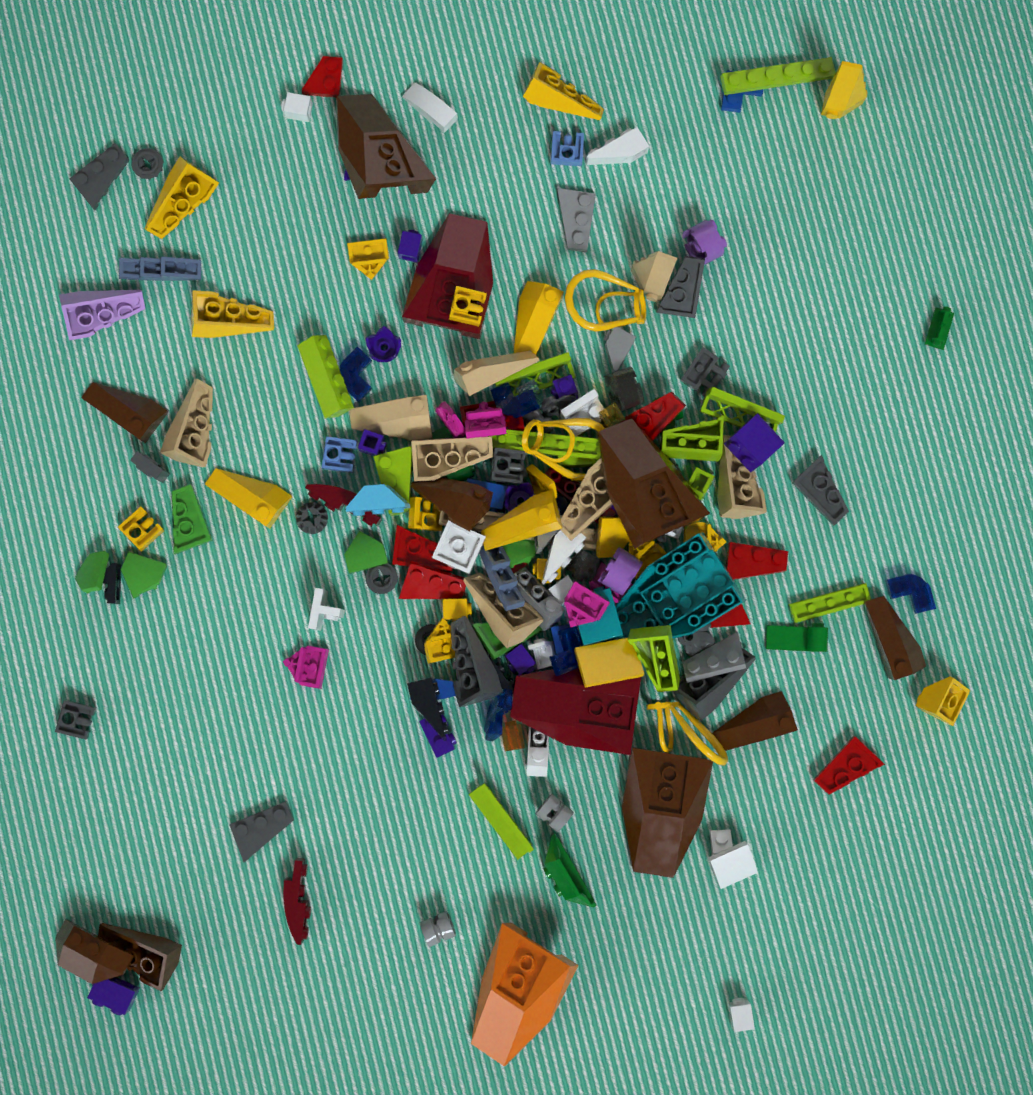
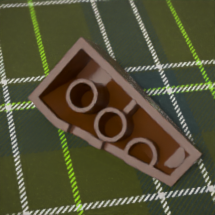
(460, 500)

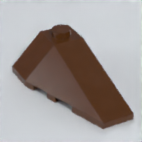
(130, 411)
(896, 645)
(761, 721)
(153, 957)

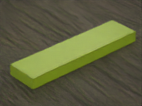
(829, 603)

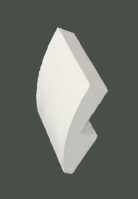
(733, 864)

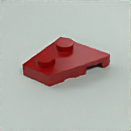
(326, 78)

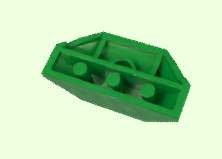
(565, 874)

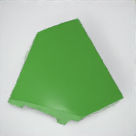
(520, 552)
(364, 553)
(92, 572)
(142, 573)

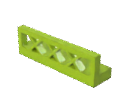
(537, 369)
(738, 404)
(501, 821)

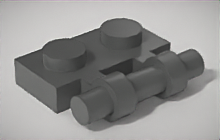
(700, 368)

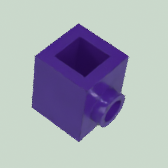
(410, 246)
(563, 387)
(372, 443)
(520, 661)

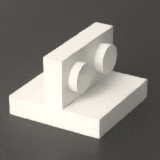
(584, 407)
(458, 547)
(320, 610)

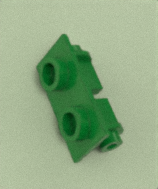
(939, 328)

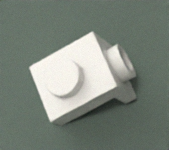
(542, 651)
(720, 840)

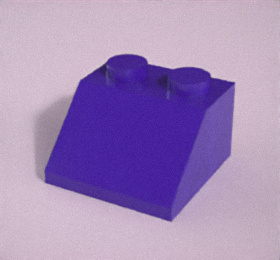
(754, 443)

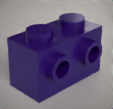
(436, 742)
(114, 994)

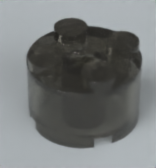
(624, 389)

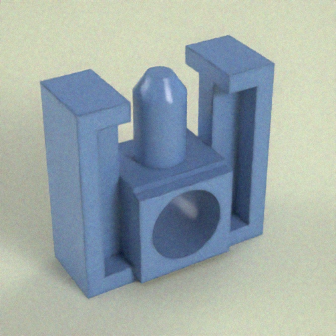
(576, 151)
(338, 444)

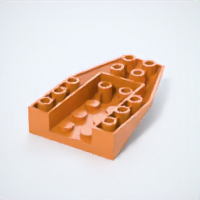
(518, 993)

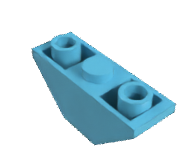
(377, 499)

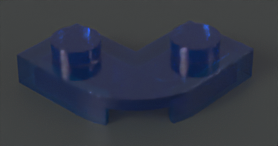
(350, 370)
(514, 405)
(916, 587)
(566, 660)
(498, 707)

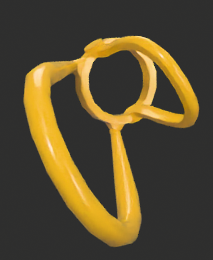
(602, 326)
(564, 423)
(720, 759)

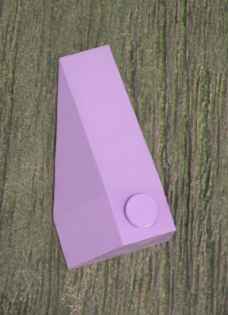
(93, 310)

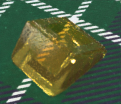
(611, 416)

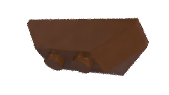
(89, 954)

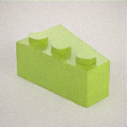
(695, 441)
(396, 471)
(658, 655)

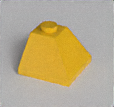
(943, 699)

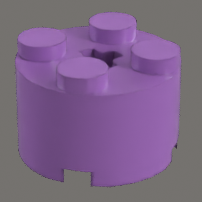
(704, 241)
(620, 571)

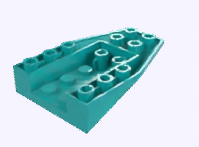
(680, 590)

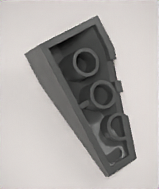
(474, 670)
(705, 695)

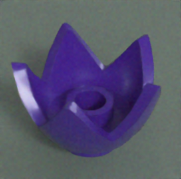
(383, 337)
(514, 492)

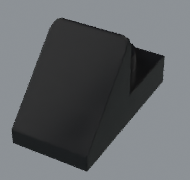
(113, 579)

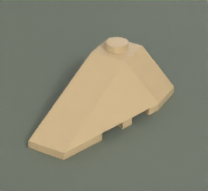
(653, 274)
(484, 372)
(398, 418)
(189, 432)
(447, 455)
(737, 488)
(588, 502)
(508, 626)

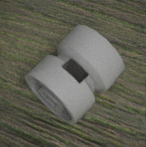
(559, 818)
(437, 929)

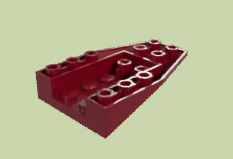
(454, 258)
(578, 716)

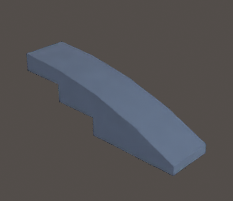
(160, 269)
(502, 577)

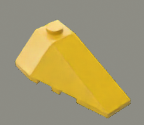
(845, 91)
(550, 92)
(181, 194)
(535, 314)
(220, 317)
(254, 497)
(527, 520)

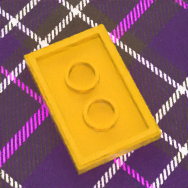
(608, 662)

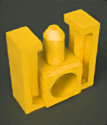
(466, 296)
(416, 518)
(131, 524)

